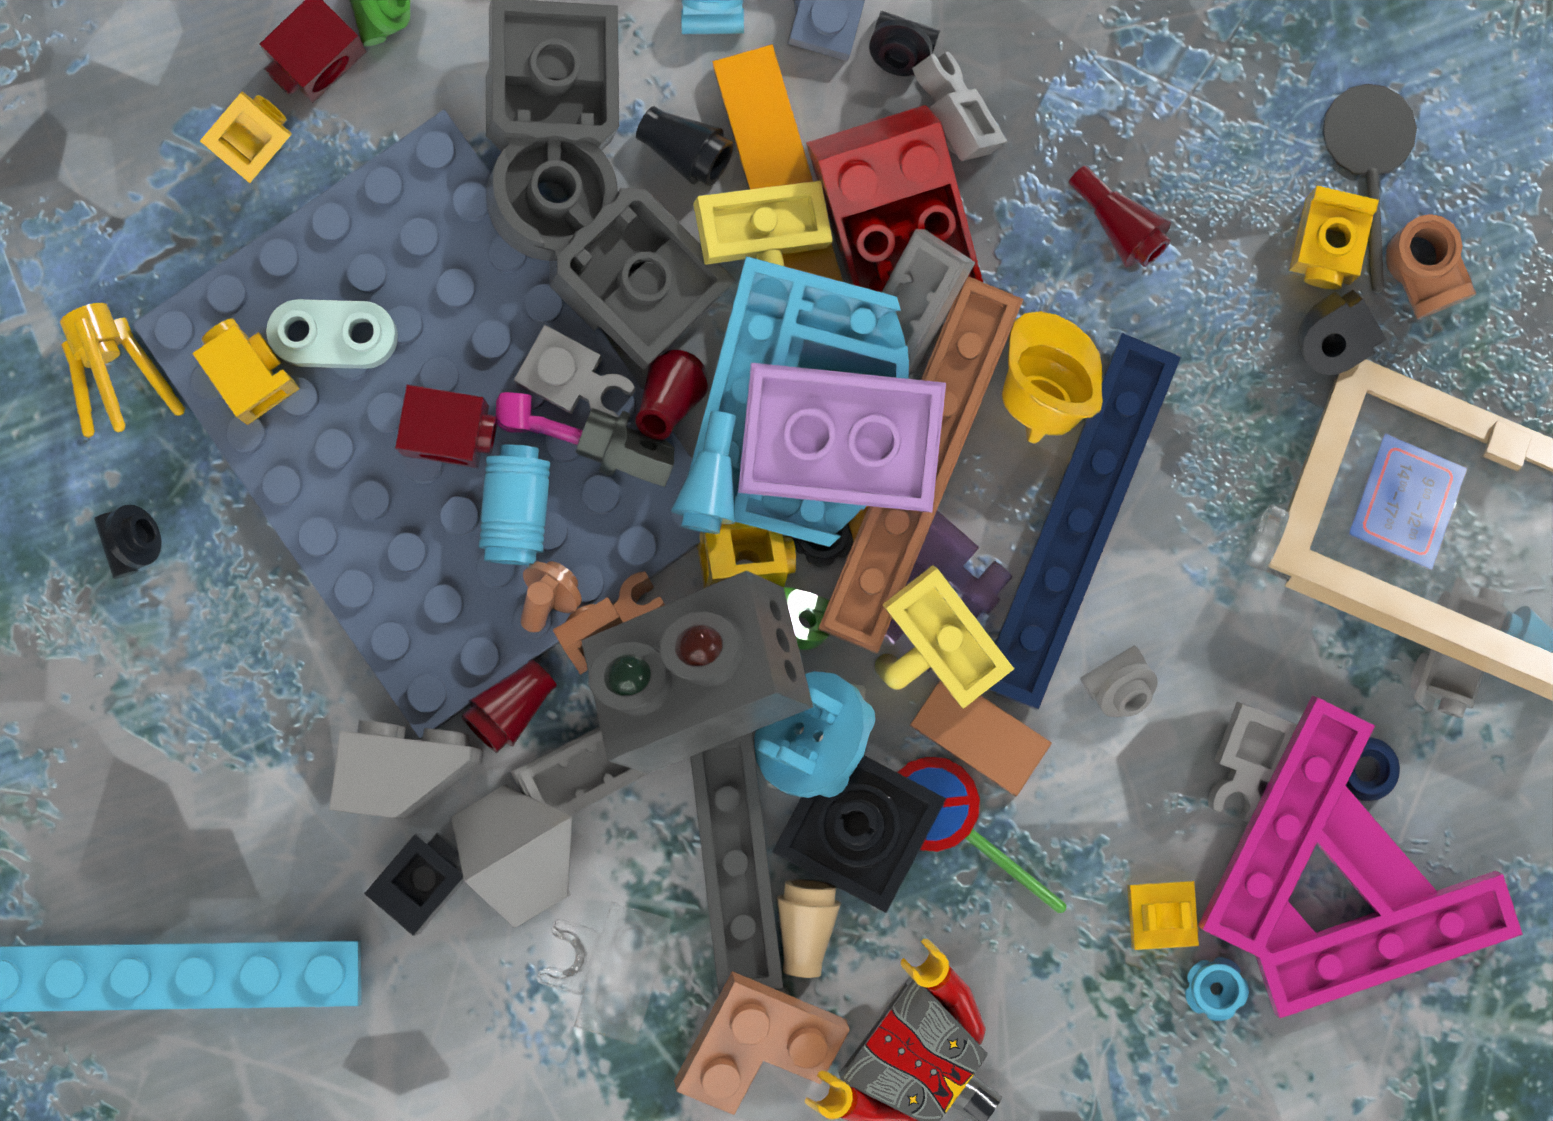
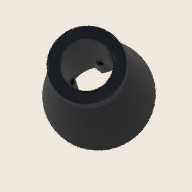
(687, 145)

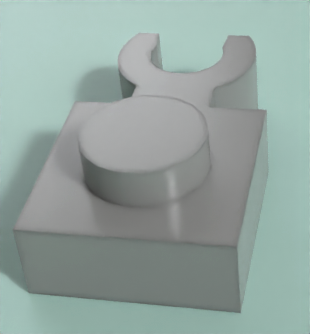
(962, 112)
(565, 372)
(1252, 751)

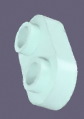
(330, 334)

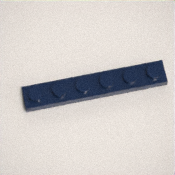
(1081, 518)

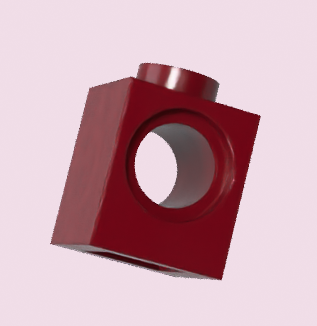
(311, 50)
(445, 427)

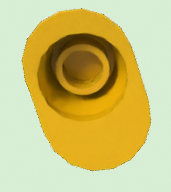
(1051, 375)

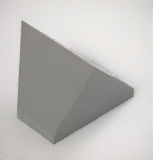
(514, 853)

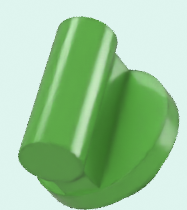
(380, 19)

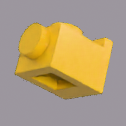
(247, 135)
(1340, 212)
(243, 370)
(769, 551)

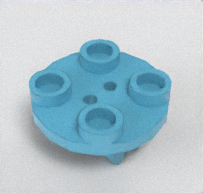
(799, 761)

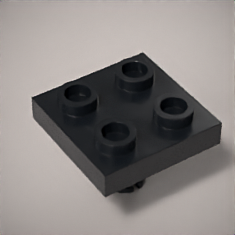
(864, 834)

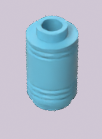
(514, 505)

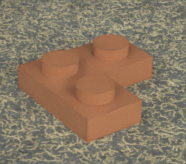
(755, 1026)

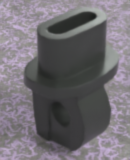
(626, 449)

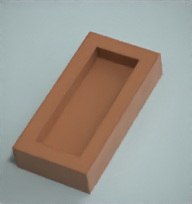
(982, 738)

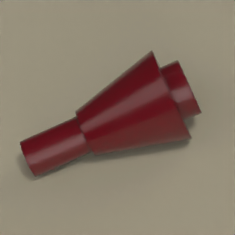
(1131, 228)

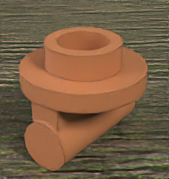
(548, 588)

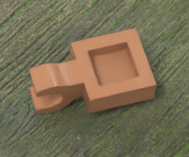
(604, 615)

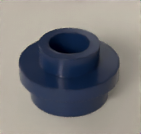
(1386, 772)

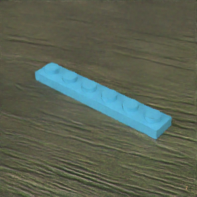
(180, 976)

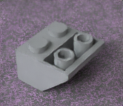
(397, 776)

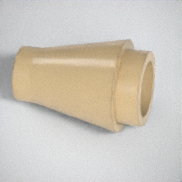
(806, 925)

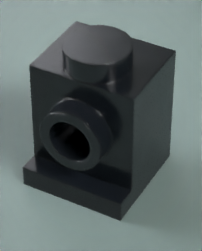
(395, 887)

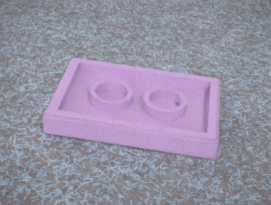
(841, 437)

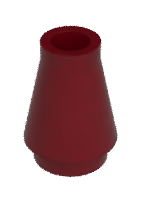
(671, 391)
(508, 706)

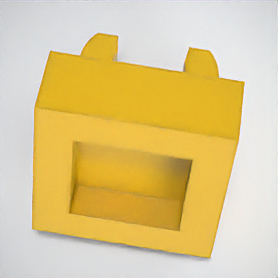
(1163, 915)

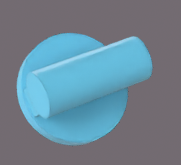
(712, 17)

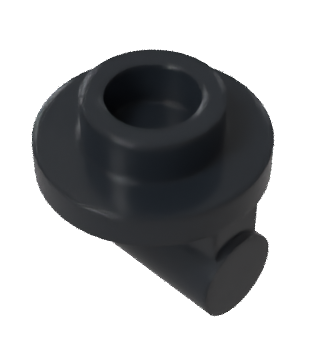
(901, 43)
(128, 539)

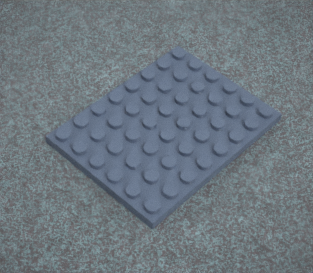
(394, 533)

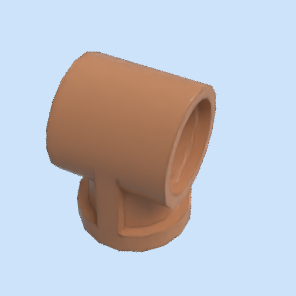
(1433, 286)

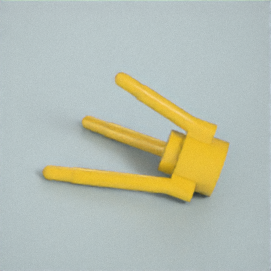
(93, 343)

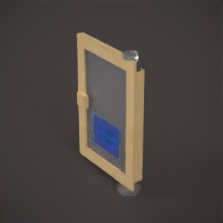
(1424, 524)

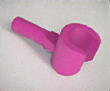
(514, 416)

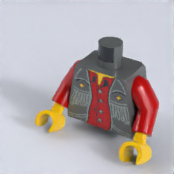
(916, 1055)

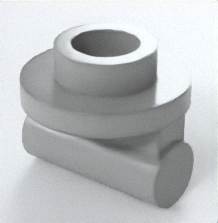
(1122, 684)

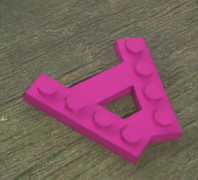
(1411, 920)

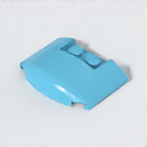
(801, 323)

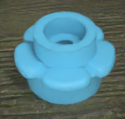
(1233, 993)

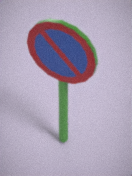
(959, 817)

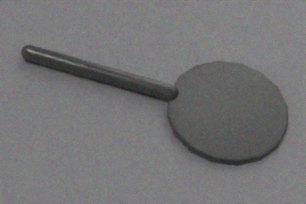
(1370, 135)

